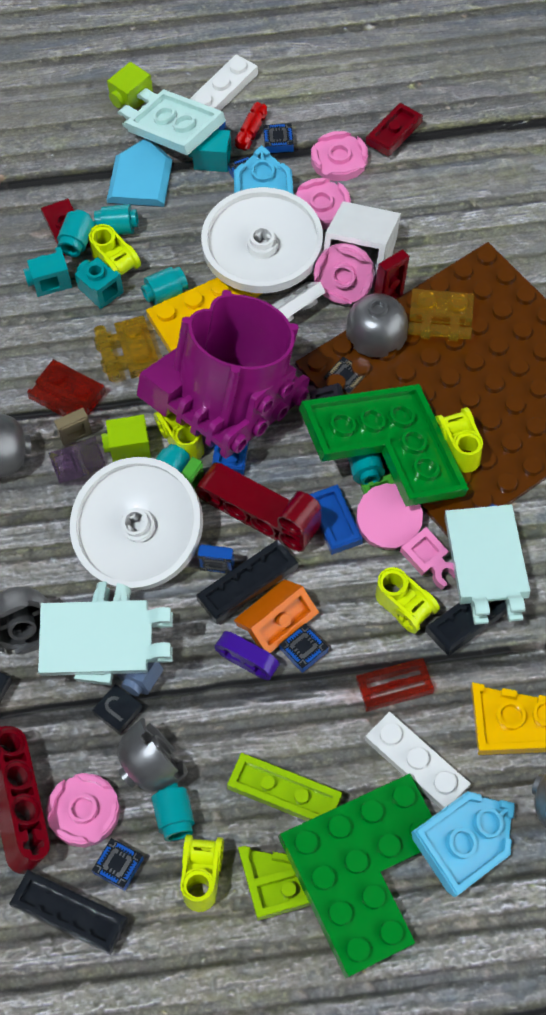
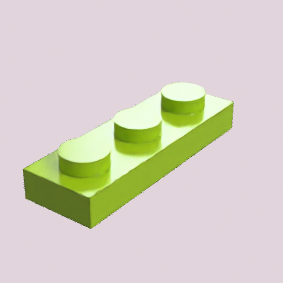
(282, 789)

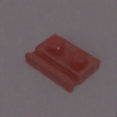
(66, 390)

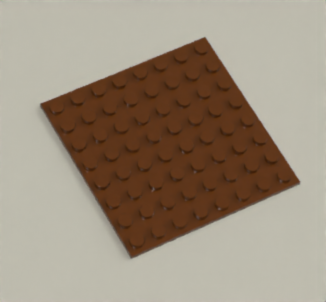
(493, 374)

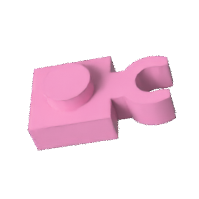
(427, 554)

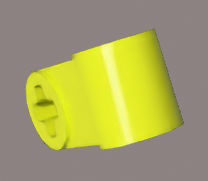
(112, 249)
(180, 435)
(462, 435)
(409, 604)
(201, 864)

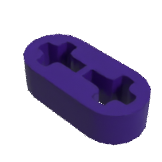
(247, 655)

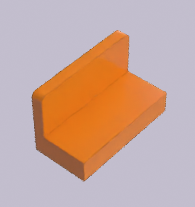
(277, 615)

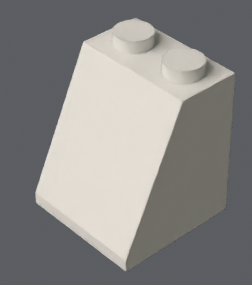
(367, 228)

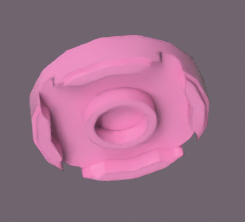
(339, 156)
(323, 197)
(344, 273)
(385, 519)
(83, 810)

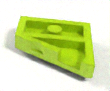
(271, 883)

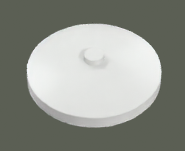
(262, 240)
(136, 523)

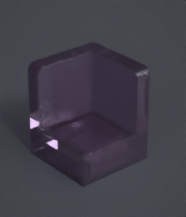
(77, 459)

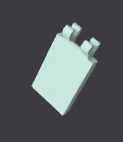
(172, 120)
(488, 560)
(101, 637)

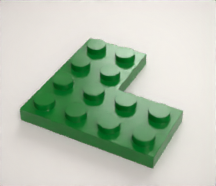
(389, 423)
(341, 867)

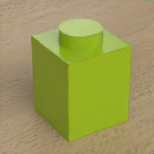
(127, 84)
(126, 438)

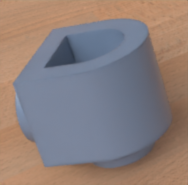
(141, 682)

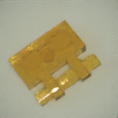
(441, 308)
(135, 343)

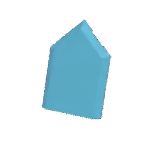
(262, 171)
(140, 175)
(466, 839)

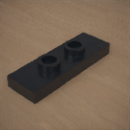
(247, 581)
(457, 625)
(69, 912)

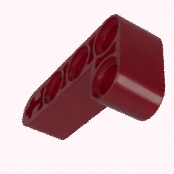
(262, 509)
(23, 841)

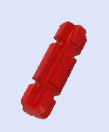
(251, 126)

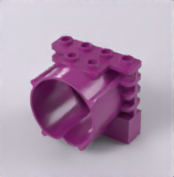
(228, 372)

